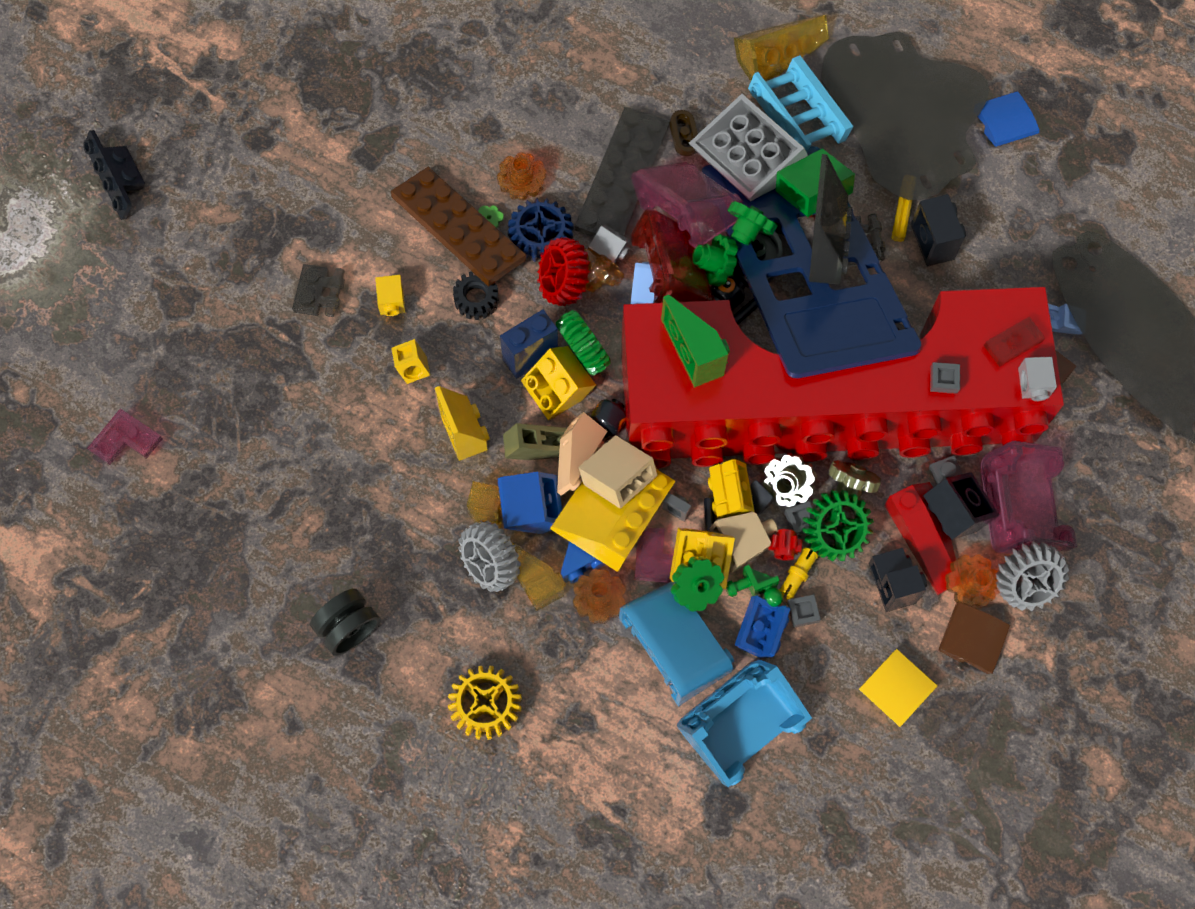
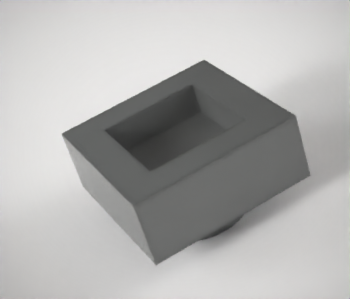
(945, 377)
(945, 468)
(677, 506)
(795, 517)
(803, 611)

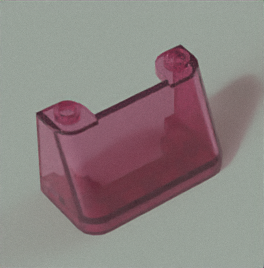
(687, 196)
(1022, 492)

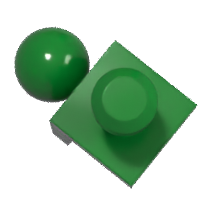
(757, 584)

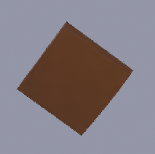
(974, 637)

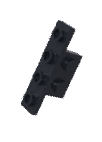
(116, 172)

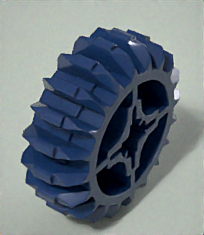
(539, 211)

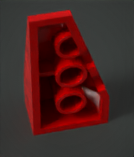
(922, 533)

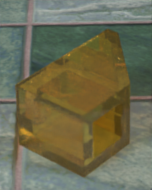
(484, 503)

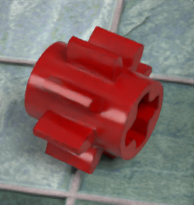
(785, 544)

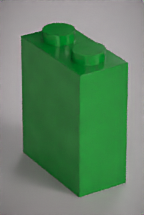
(800, 181)

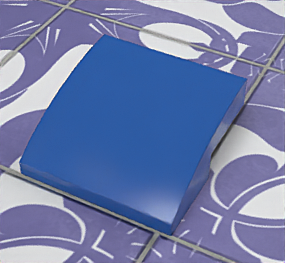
(1008, 119)

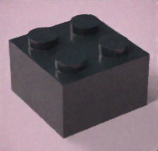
(938, 230)
(961, 505)

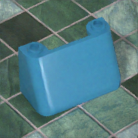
(677, 643)
(743, 719)

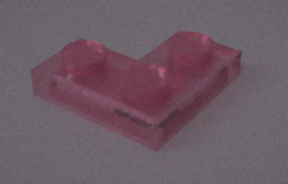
(121, 432)
(650, 560)

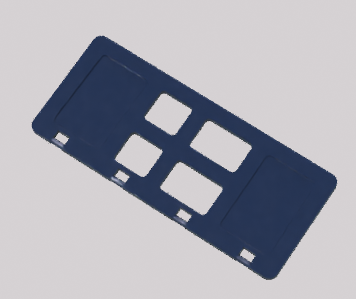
(831, 326)

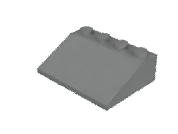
(747, 147)

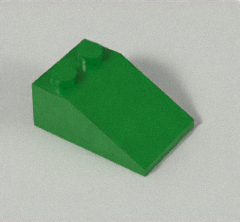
(695, 341)

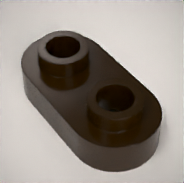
(683, 134)

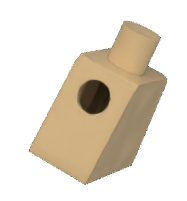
(749, 534)

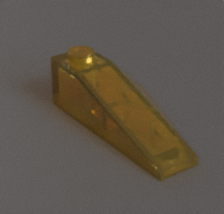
(773, 48)

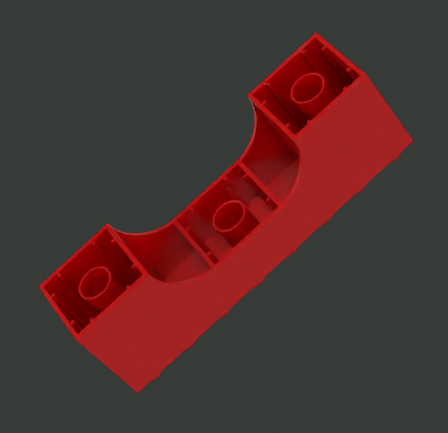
(856, 410)

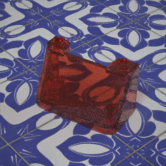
(670, 259)

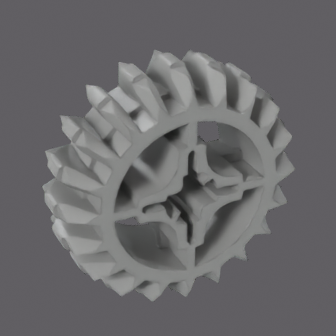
(489, 556)
(1032, 576)

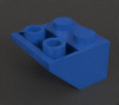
(529, 501)

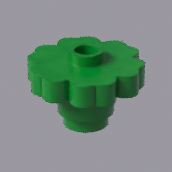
(749, 223)
(717, 259)
(697, 583)

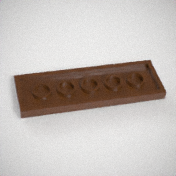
(458, 226)

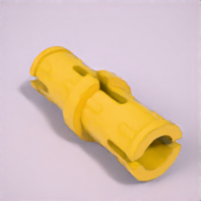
(798, 573)

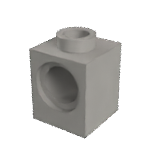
(610, 244)
(1037, 378)

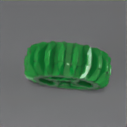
(583, 342)
(842, 545)

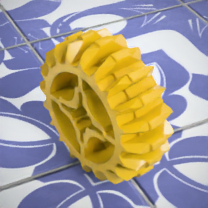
(475, 711)

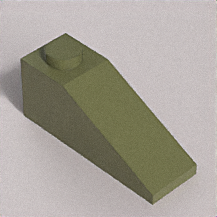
(532, 442)

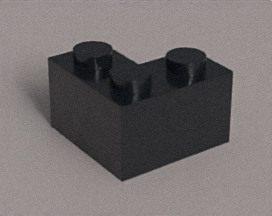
(897, 579)

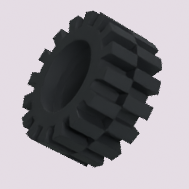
(470, 308)

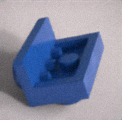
(762, 628)

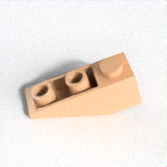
(576, 445)

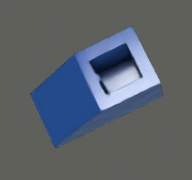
(577, 563)

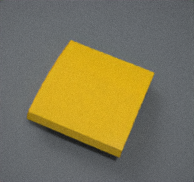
(698, 543)
(898, 687)

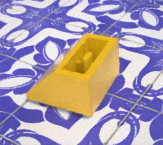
(558, 381)

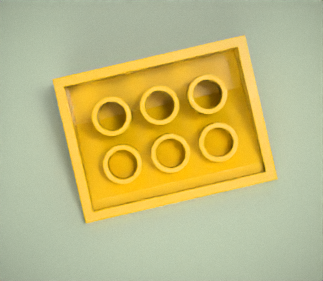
(606, 529)

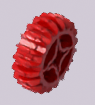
(563, 271)

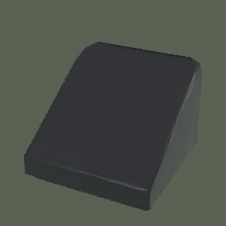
(760, 497)

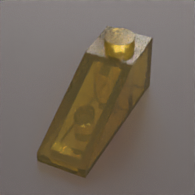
(538, 580)

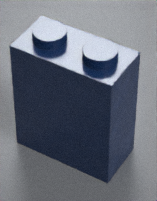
(528, 342)

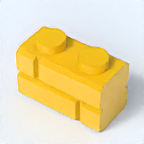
(730, 489)

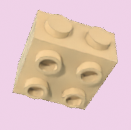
(618, 471)

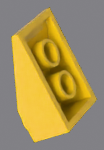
(461, 423)

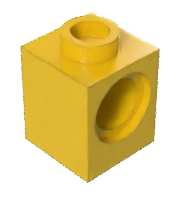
(390, 295)
(410, 361)

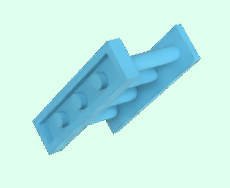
(813, 92)

